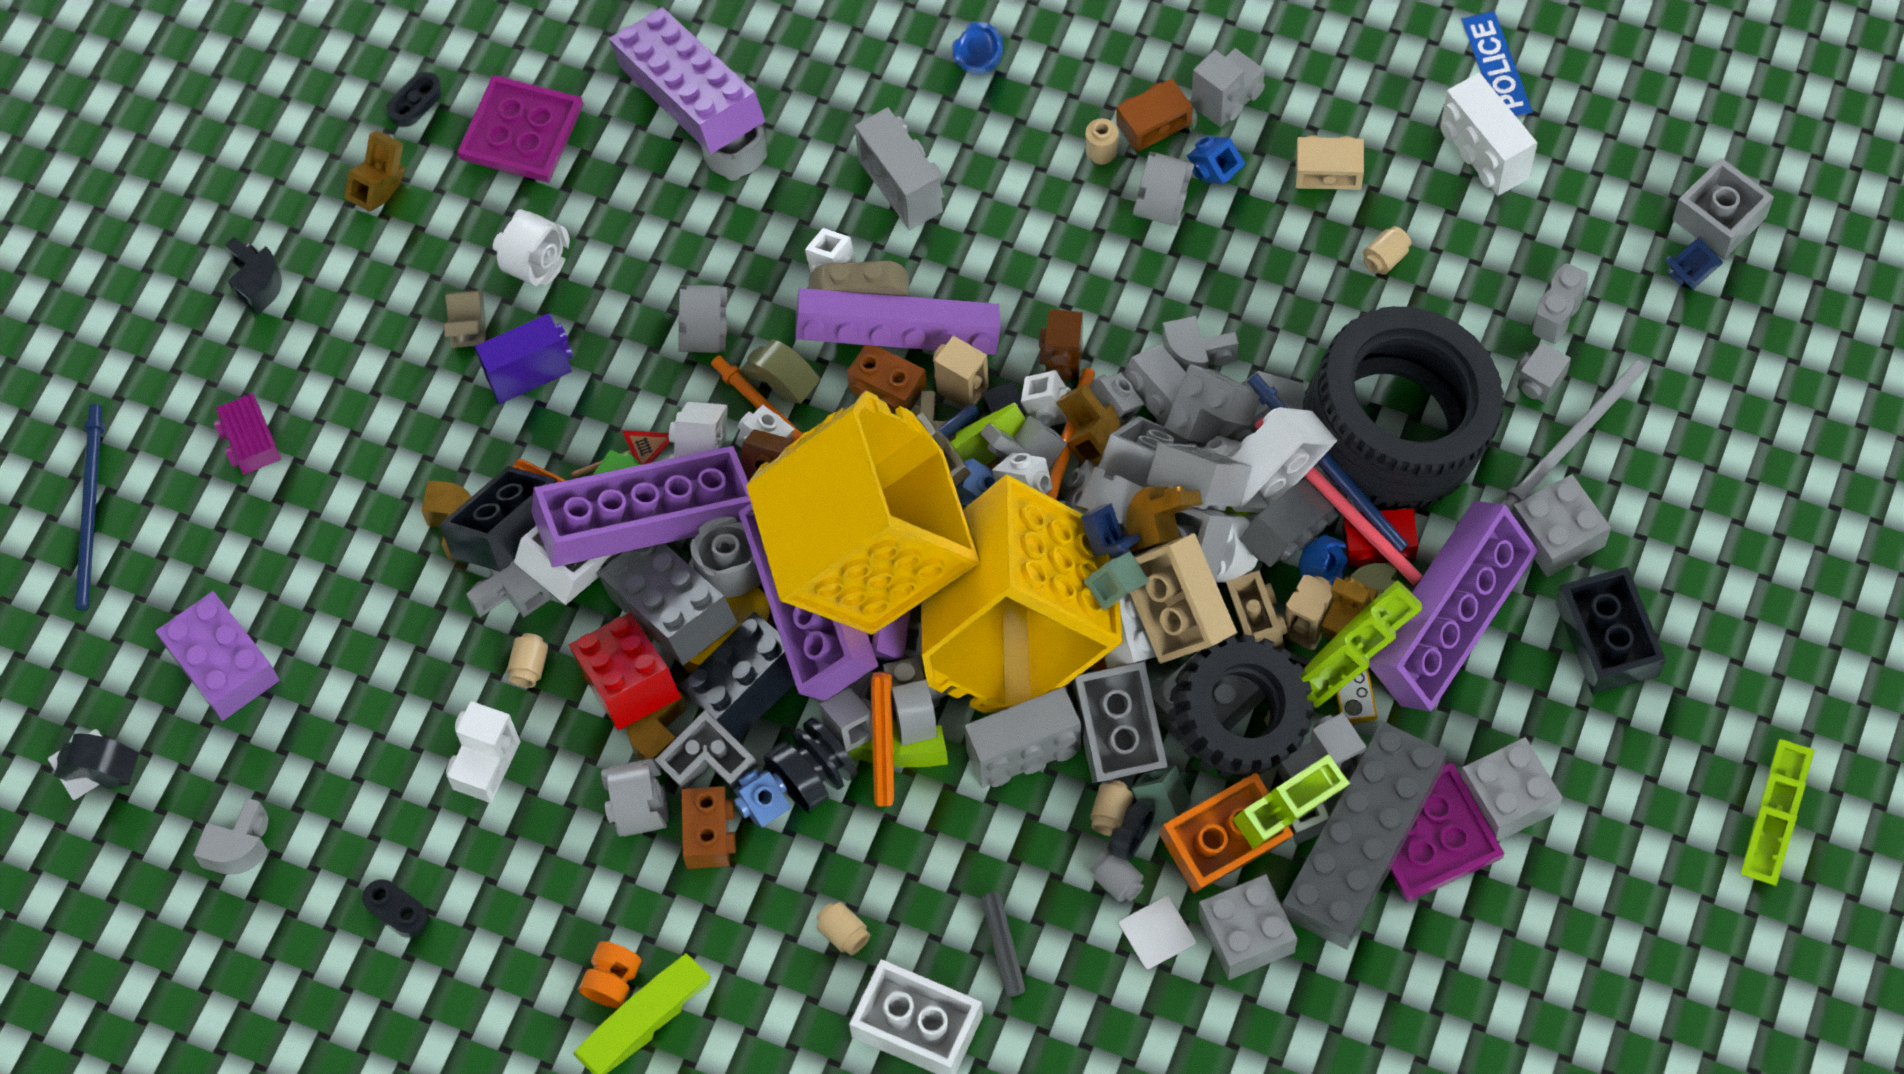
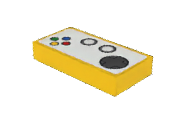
(1357, 700)

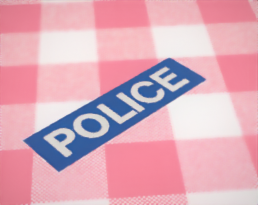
(1496, 60)

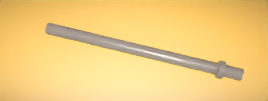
(1519, 493)

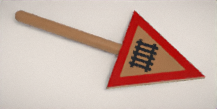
(642, 446)

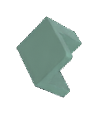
(1116, 580)
(1164, 790)

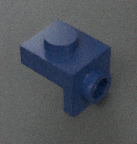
(1693, 264)
(1105, 533)

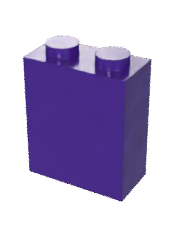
(525, 358)

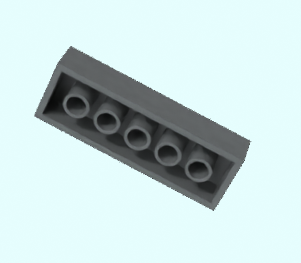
(1364, 835)

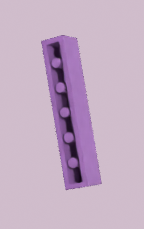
(895, 320)

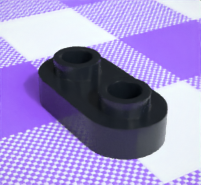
(412, 100)
(1133, 830)
(393, 907)

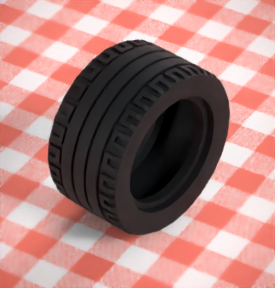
(1442, 361)

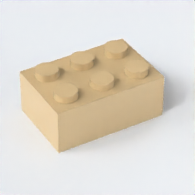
(1181, 600)

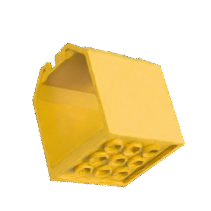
(861, 517)
(1024, 612)

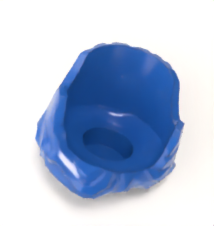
(978, 48)
(1324, 559)

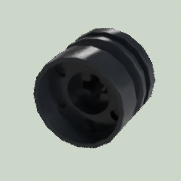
(816, 760)

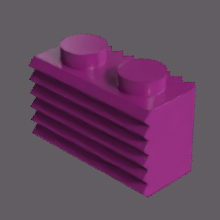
(247, 434)

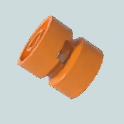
(605, 986)

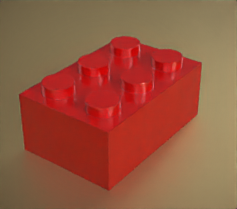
(624, 671)

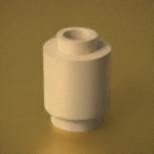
(1101, 141)
(1386, 250)
(527, 660)
(1110, 806)
(842, 928)

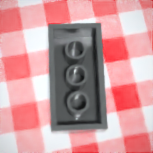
(668, 600)

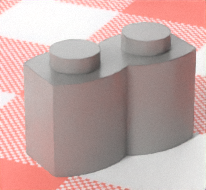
(1560, 303)

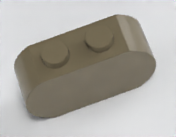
(862, 277)

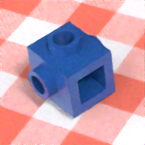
(1215, 159)

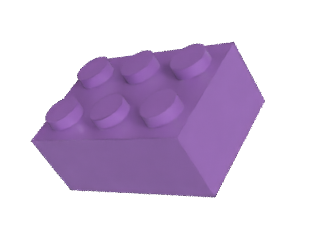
(217, 655)

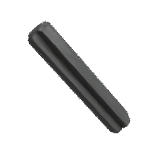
(1003, 944)

